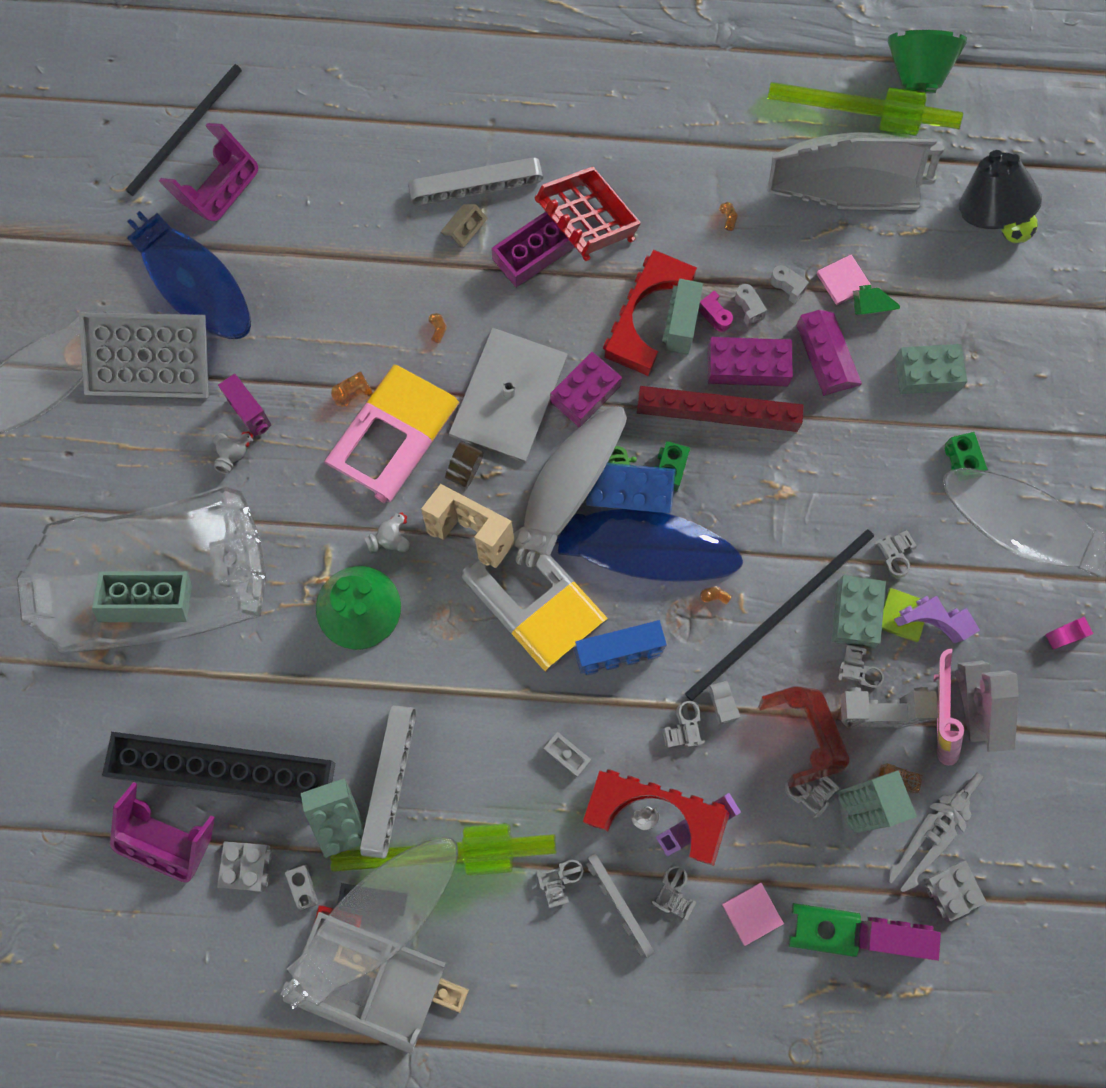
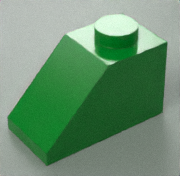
(872, 300)

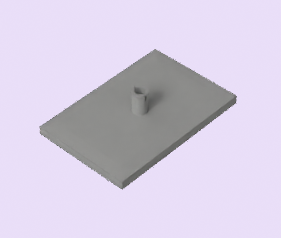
(118, 362)
(508, 395)

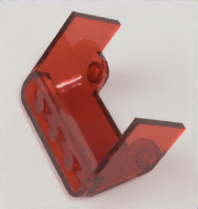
(831, 755)

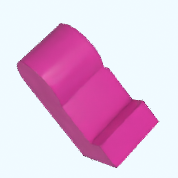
(715, 313)
(1069, 633)

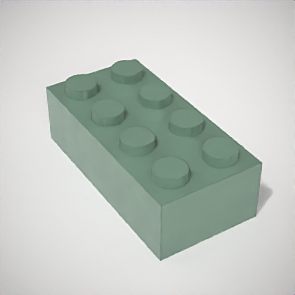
(142, 596)

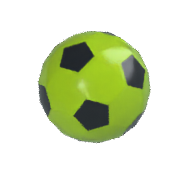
(1021, 232)

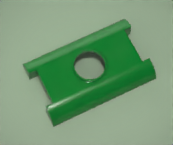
(807, 934)

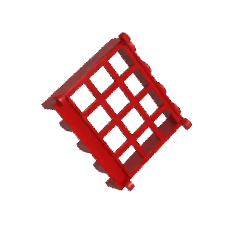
(607, 198)

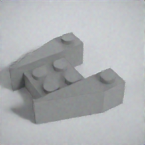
(989, 704)
(911, 709)

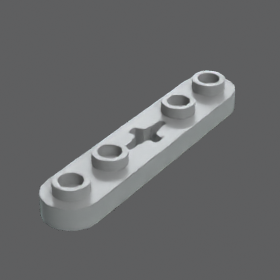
(630, 925)

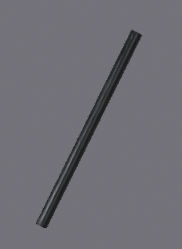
(183, 130)

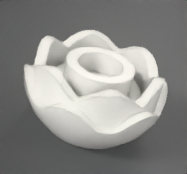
(646, 818)

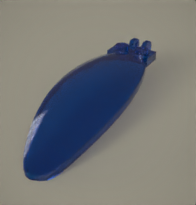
(191, 277)
(649, 546)

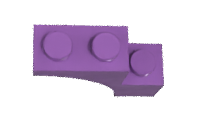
(955, 624)
(679, 834)

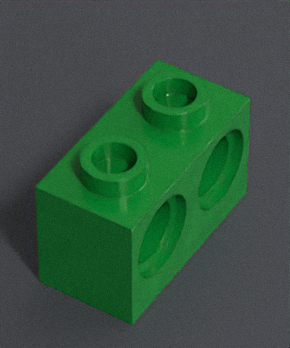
(971, 455)
(679, 464)

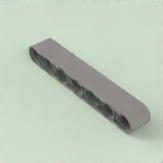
(475, 181)
(388, 782)

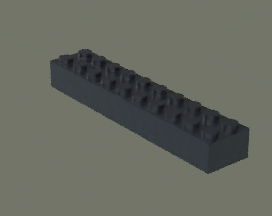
(214, 767)

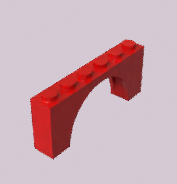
(625, 345)
(615, 793)

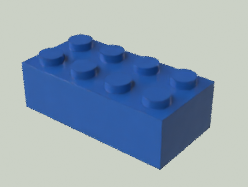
(634, 488)
(620, 647)

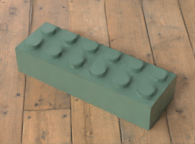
(877, 803)

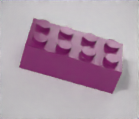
(531, 249)
(750, 361)

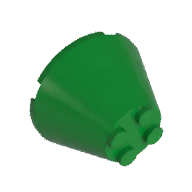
(925, 57)
(358, 607)

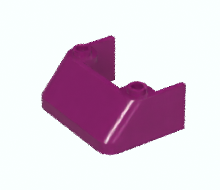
(224, 183)
(154, 842)

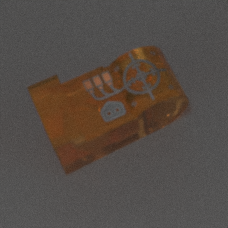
(350, 389)
(910, 779)

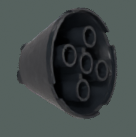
(1000, 193)

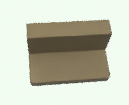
(465, 224)

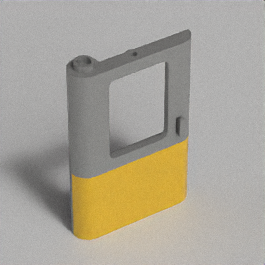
(551, 622)

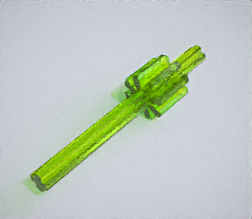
(899, 112)
(483, 850)

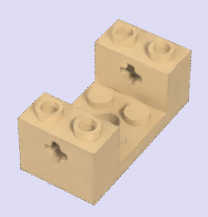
(493, 531)

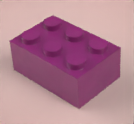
(585, 389)
(899, 938)

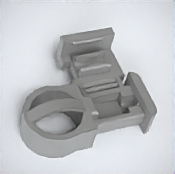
(896, 548)
(853, 669)
(688, 732)
(815, 798)
(553, 881)
(670, 898)

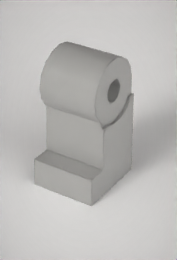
(789, 282)
(751, 303)
(723, 702)
(301, 887)

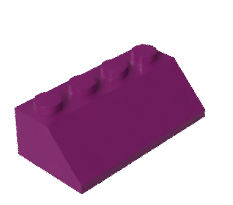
(827, 352)

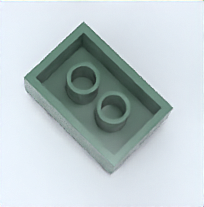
(682, 316)
(930, 369)
(858, 611)
(333, 817)

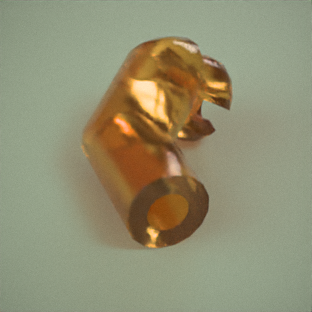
(714, 593)

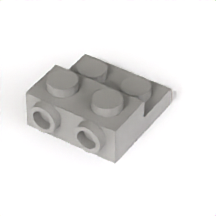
(244, 866)
(954, 891)

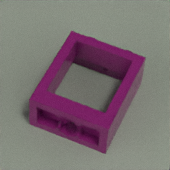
(245, 405)

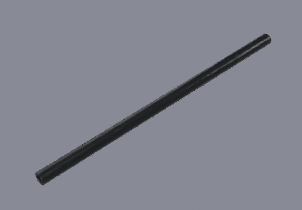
(779, 615)

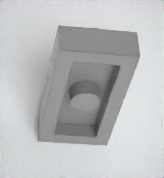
(567, 754)

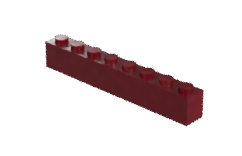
(720, 408)

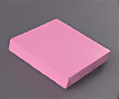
(842, 279)
(752, 914)

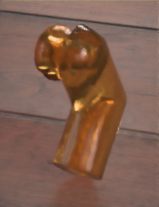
(728, 209)
(440, 327)

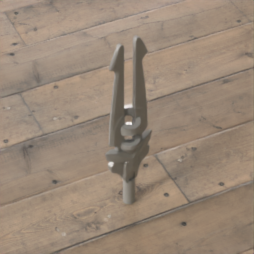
(951, 811)

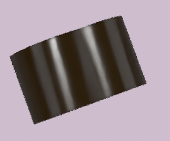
(464, 464)

